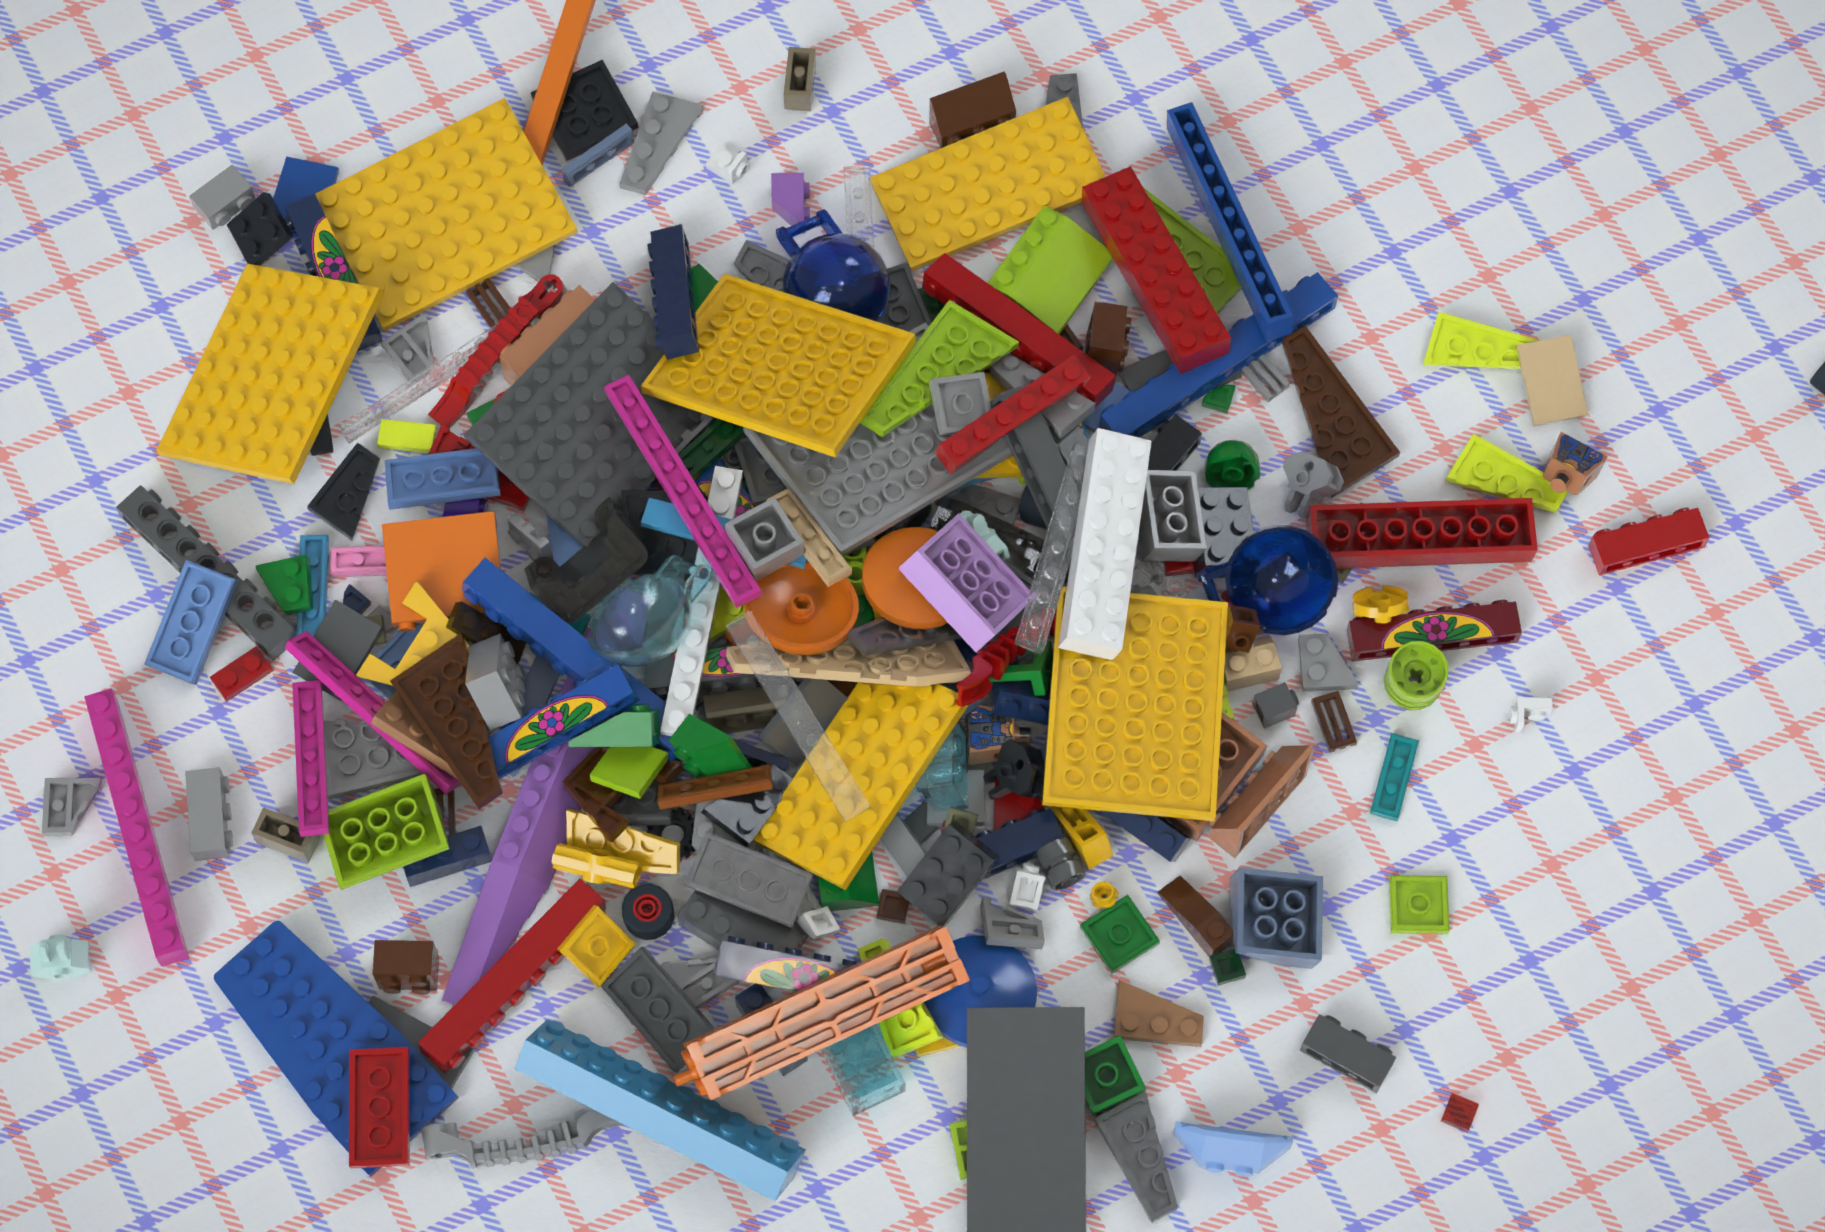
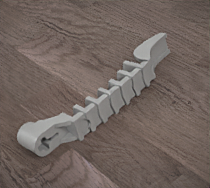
(442, 1141)

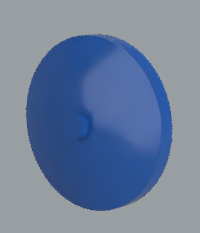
(997, 980)

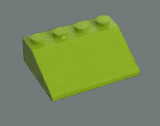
(1052, 268)
(385, 831)

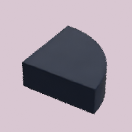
(355, 600)

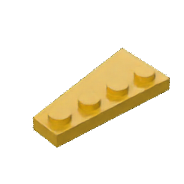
(652, 851)

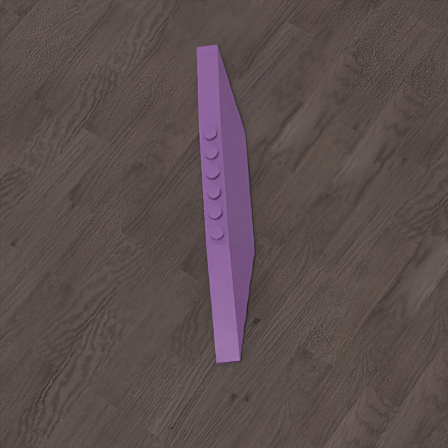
(520, 864)

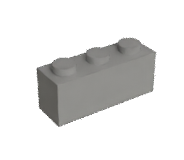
(208, 814)

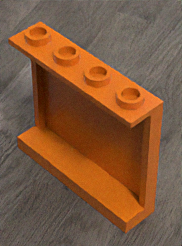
(438, 557)

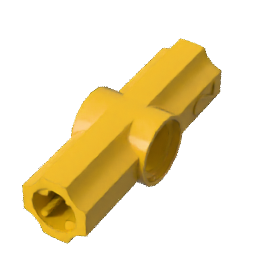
(596, 865)

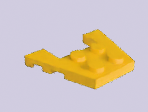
(430, 638)

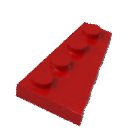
(510, 493)

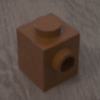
(1241, 628)

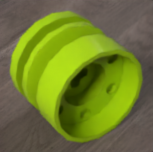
(1420, 661)

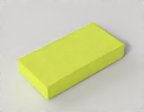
(406, 436)

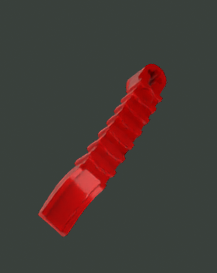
(460, 391)
(991, 663)

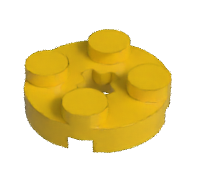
(1380, 604)

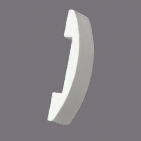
(811, 917)

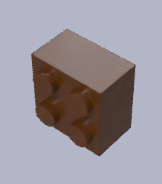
(1108, 336)
(405, 966)

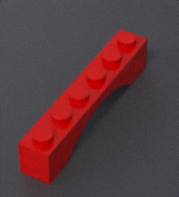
(1012, 413)

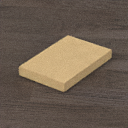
(1552, 380)

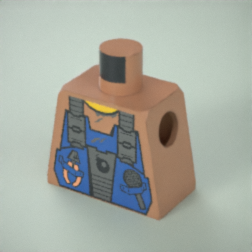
(1572, 465)
(988, 732)

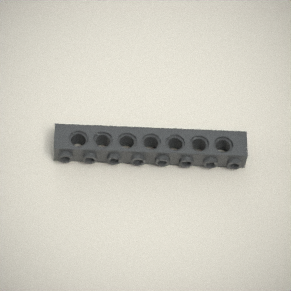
(143, 503)

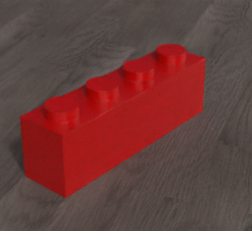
(1648, 541)

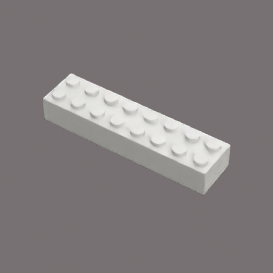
(1105, 544)

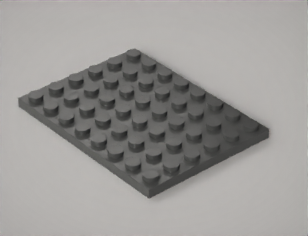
(558, 427)

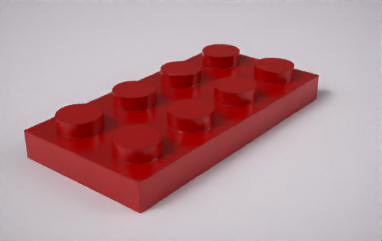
(379, 1107)

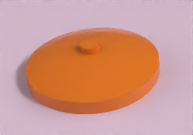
(888, 587)
(802, 612)

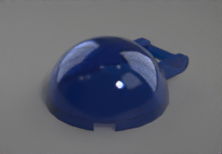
(835, 269)
(1279, 574)

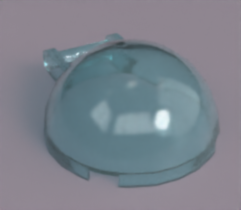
(649, 615)

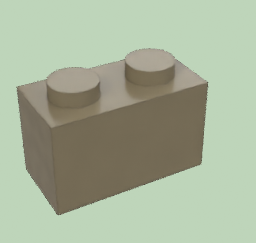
(799, 78)
(283, 835)

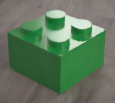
(1110, 1076)

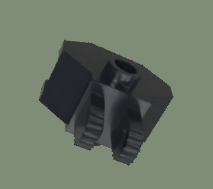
(1016, 771)

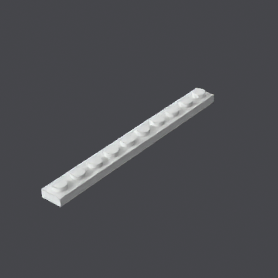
(693, 650)

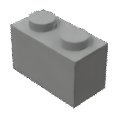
(222, 197)

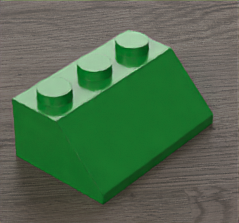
(706, 749)
(859, 894)

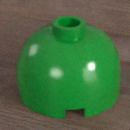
(1232, 465)

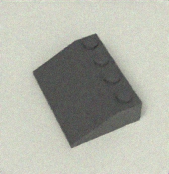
(716, 920)

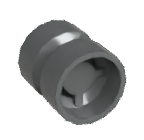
(1060, 861)

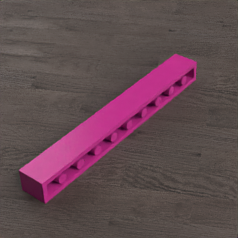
(136, 827)

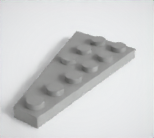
(361, 759)

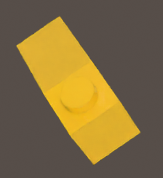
(1085, 834)

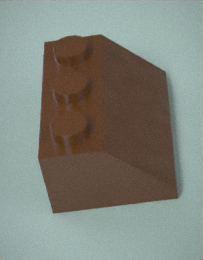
(971, 109)

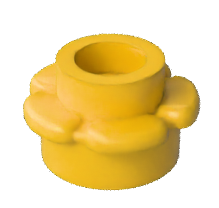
(1103, 889)

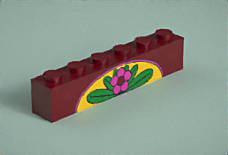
(1445, 628)

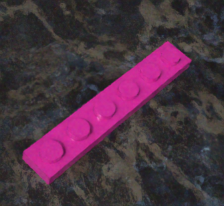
(310, 758)

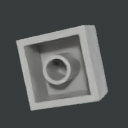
(765, 538)

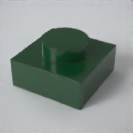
(1227, 967)

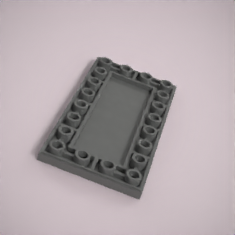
(1026, 1119)

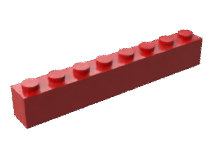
(1037, 342)
(507, 980)

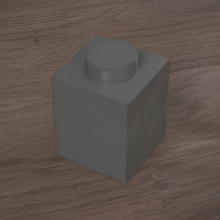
(1275, 704)

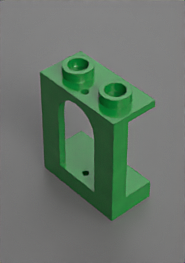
(1038, 672)

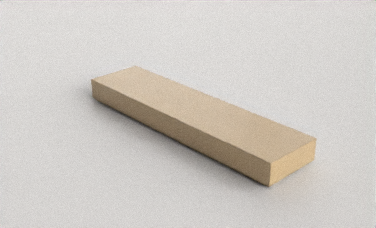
(817, 546)

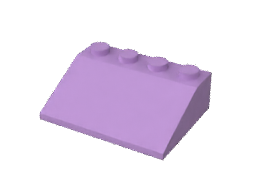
(966, 582)

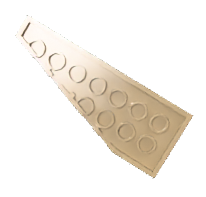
(907, 667)

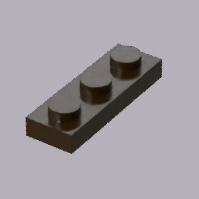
(478, 627)

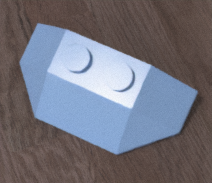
(1231, 1148)

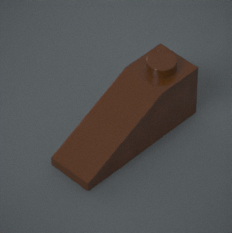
(1197, 916)

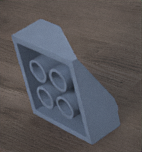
(1277, 916)

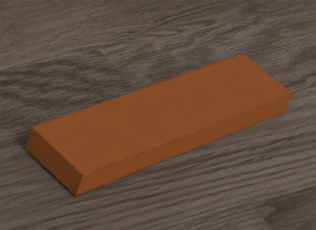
(715, 787)

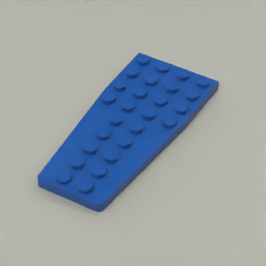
(311, 1022)

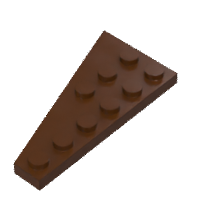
(1336, 416)
(449, 716)

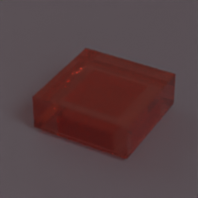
(1459, 1112)

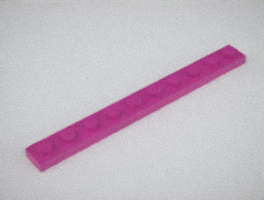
(682, 491)

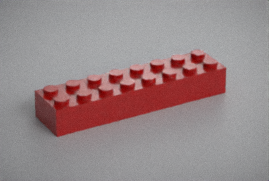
(1155, 270)
(1426, 532)

